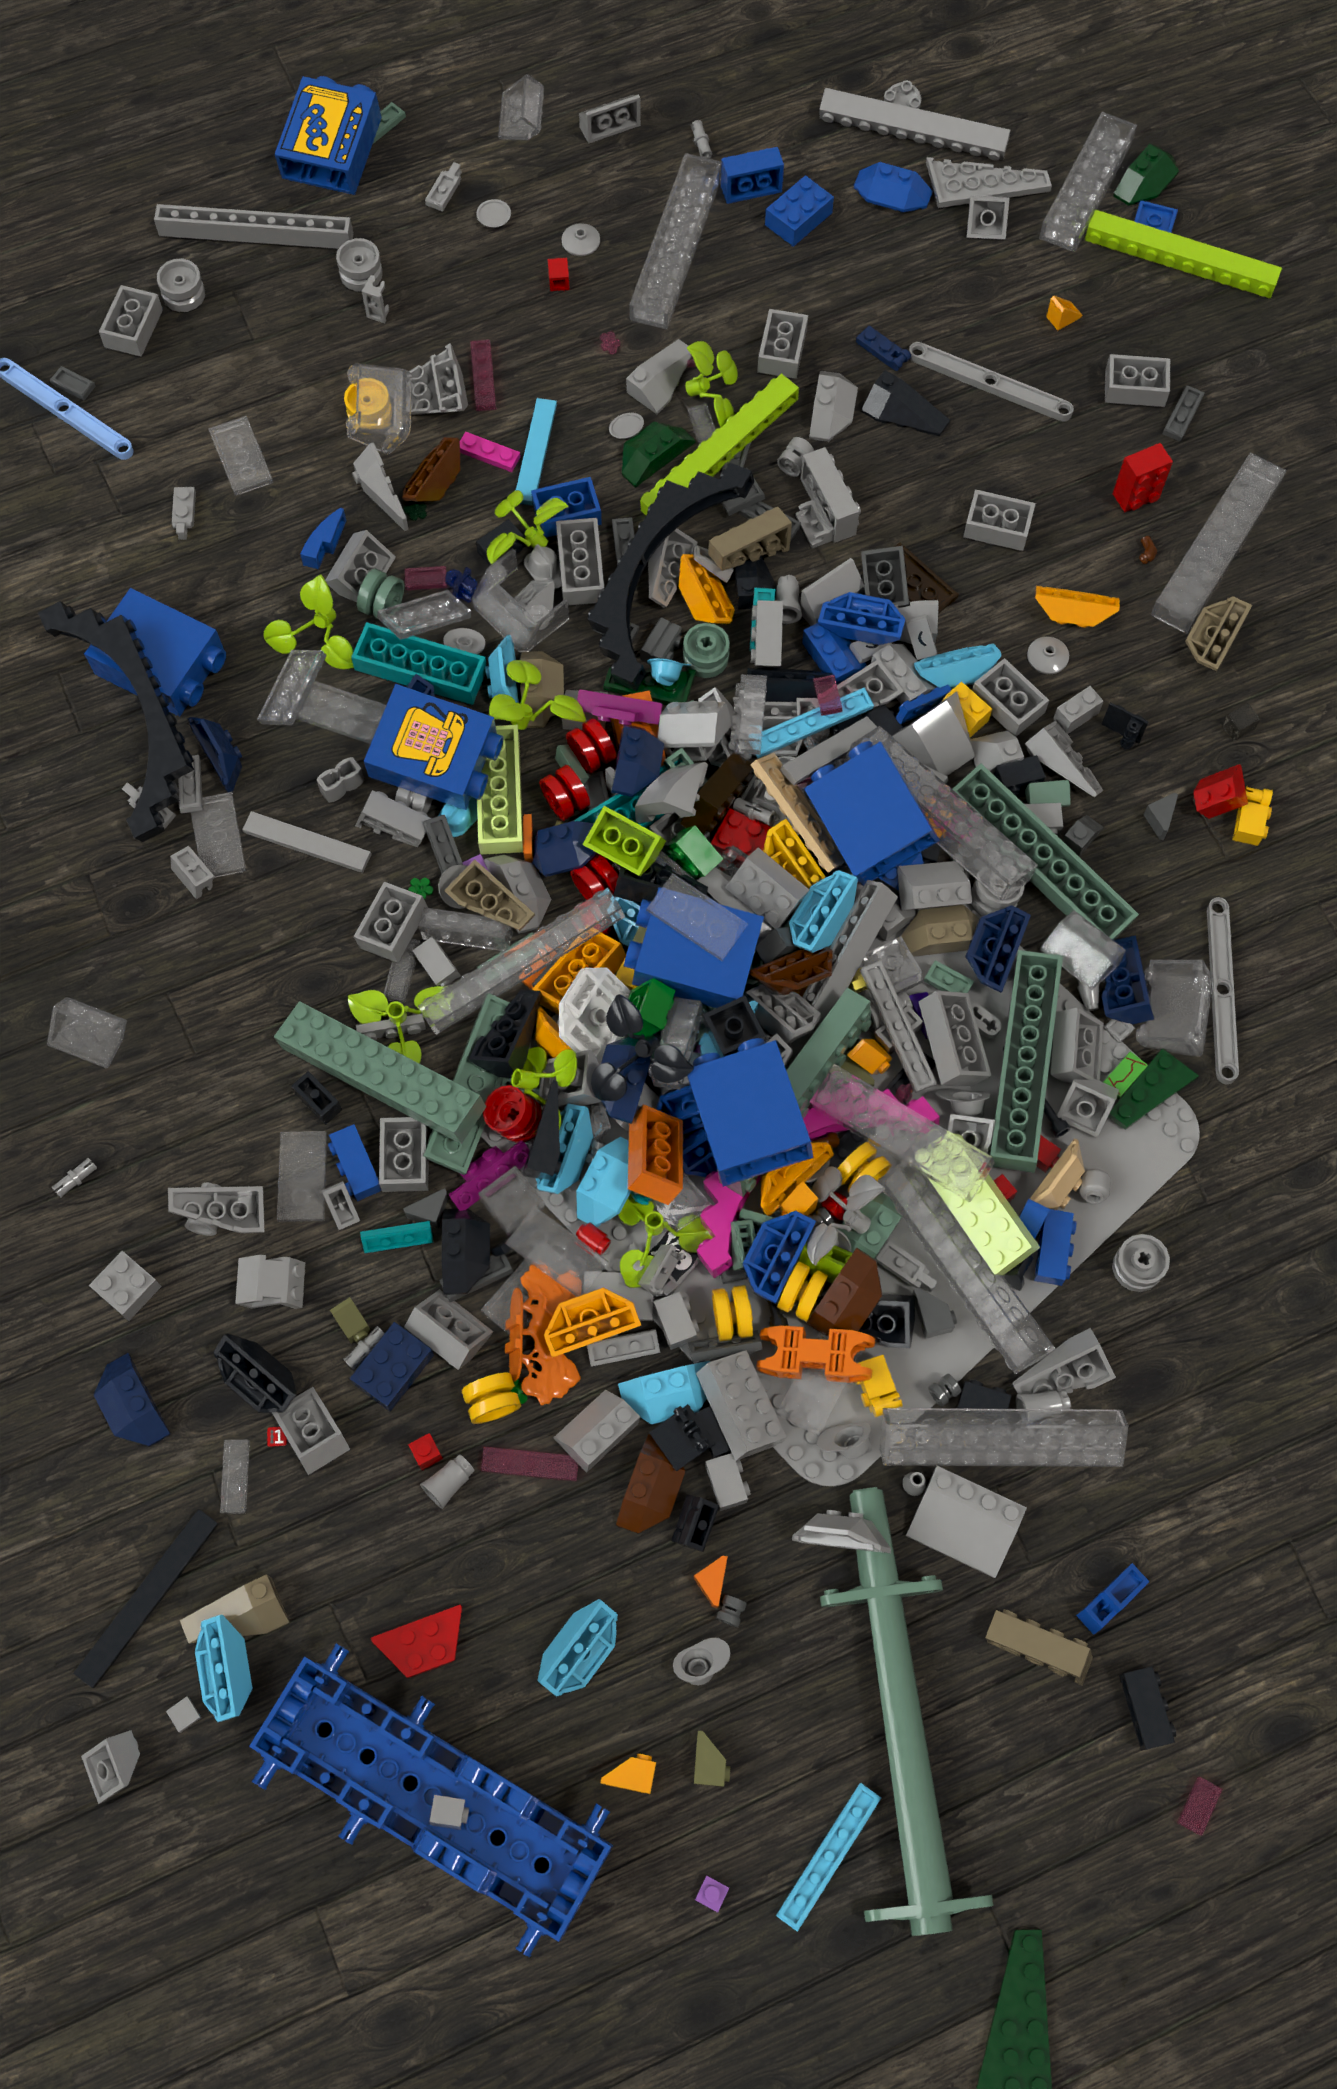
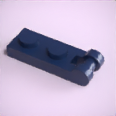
(882, 348)

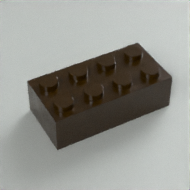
(720, 793)

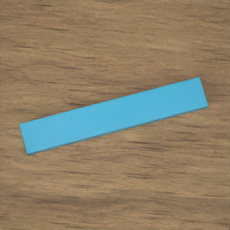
(536, 448)
(813, 722)
(828, 1857)

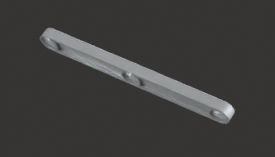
(1004, 386)
(1222, 1004)

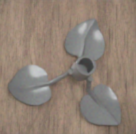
(861, 1193)

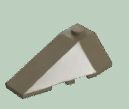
(487, 896)
(250, 1609)

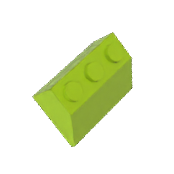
(624, 841)

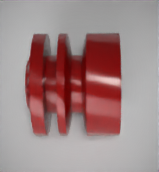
(512, 1113)

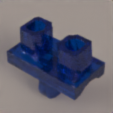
(462, 584)

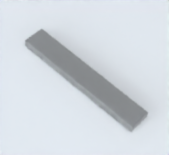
(825, 752)
(307, 842)
(898, 1026)

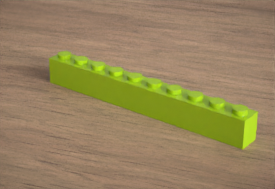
(1183, 254)
(732, 436)

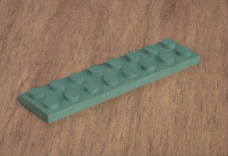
(441, 1148)

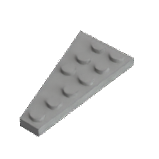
(957, 182)

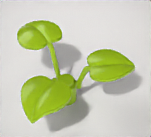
(699, 385)
(533, 535)
(315, 597)
(520, 714)
(372, 1005)
(528, 1079)
(632, 1212)

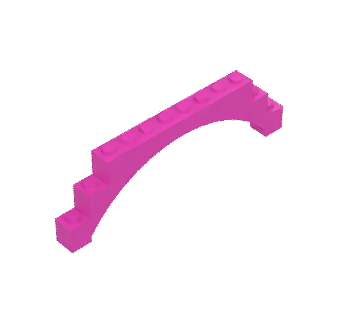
(728, 1204)

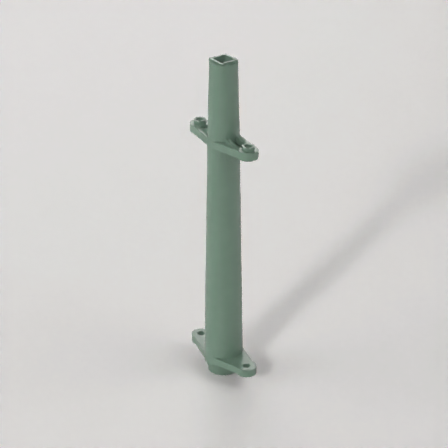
(911, 1775)

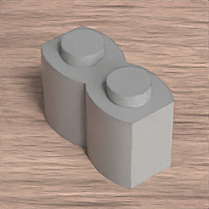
(345, 777)

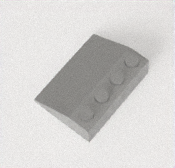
(966, 1521)

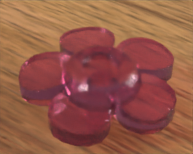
(609, 342)
(904, 1093)

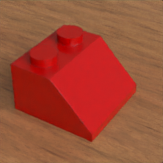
(1221, 792)

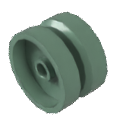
(379, 592)
(706, 650)

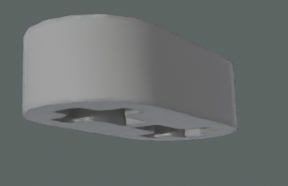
(986, 1018)

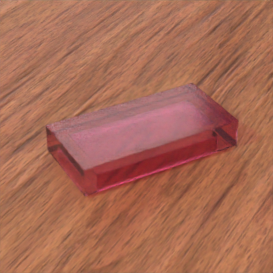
(425, 578)
(827, 695)
(1199, 1806)

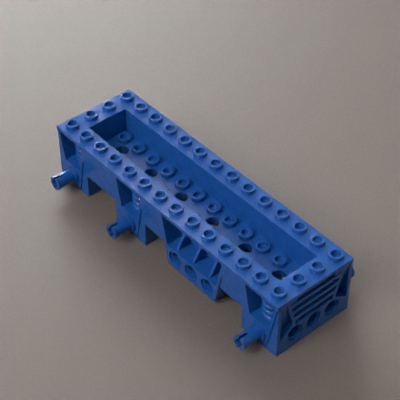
(378, 1797)

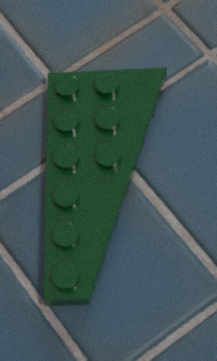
(1018, 2035)

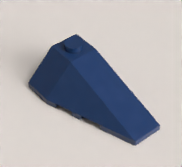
(1126, 989)

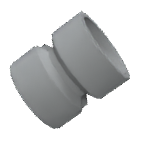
(791, 458)
(414, 800)

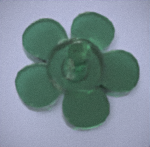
(415, 510)

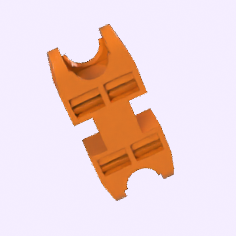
(833, 1355)

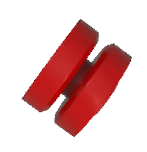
(591, 745)
(564, 792)
(595, 877)

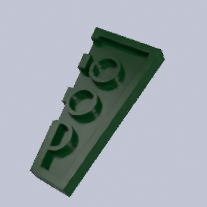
(677, 692)
(1152, 1088)

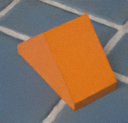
(711, 1580)

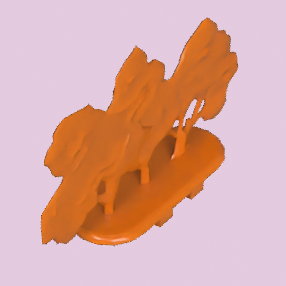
(558, 1372)

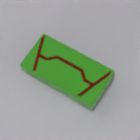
(1126, 1073)

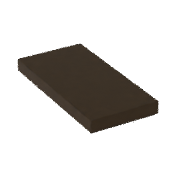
(925, 584)

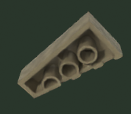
(751, 540)
(1040, 1645)

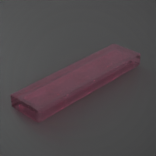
(483, 375)
(529, 1464)

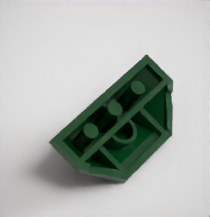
(1147, 176)
(653, 450)

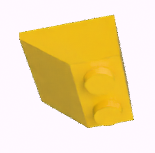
(974, 708)

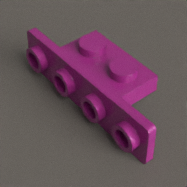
(619, 707)
(487, 1170)

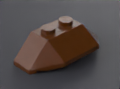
(435, 472)
(795, 970)
(849, 1296)
(650, 1490)

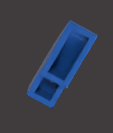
(323, 539)
(1112, 1599)

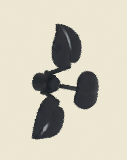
(668, 1060)

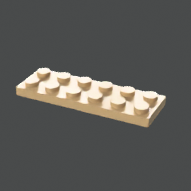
(799, 810)

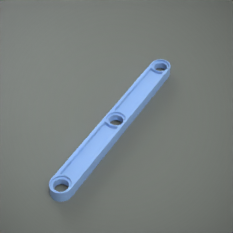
(74, 415)

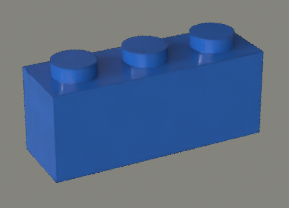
(354, 1163)
(1055, 1248)

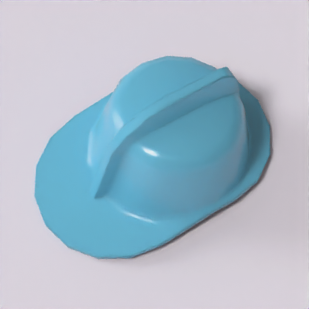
(665, 670)
(460, 819)

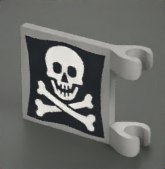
(682, 1268)

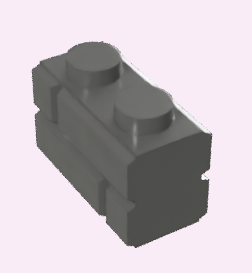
(662, 641)

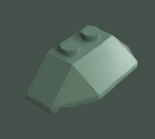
(883, 1222)

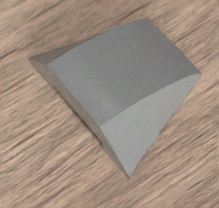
(438, 385)
(783, 711)
(939, 737)
(672, 793)

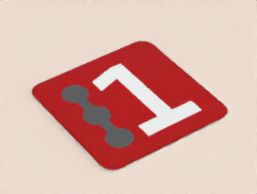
(275, 1437)

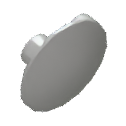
(903, 94)

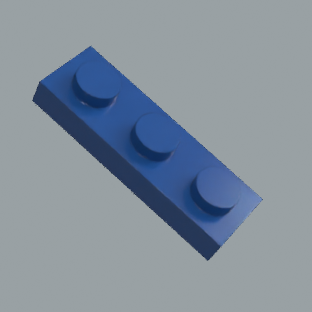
(921, 704)

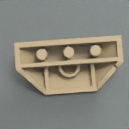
(1061, 1179)

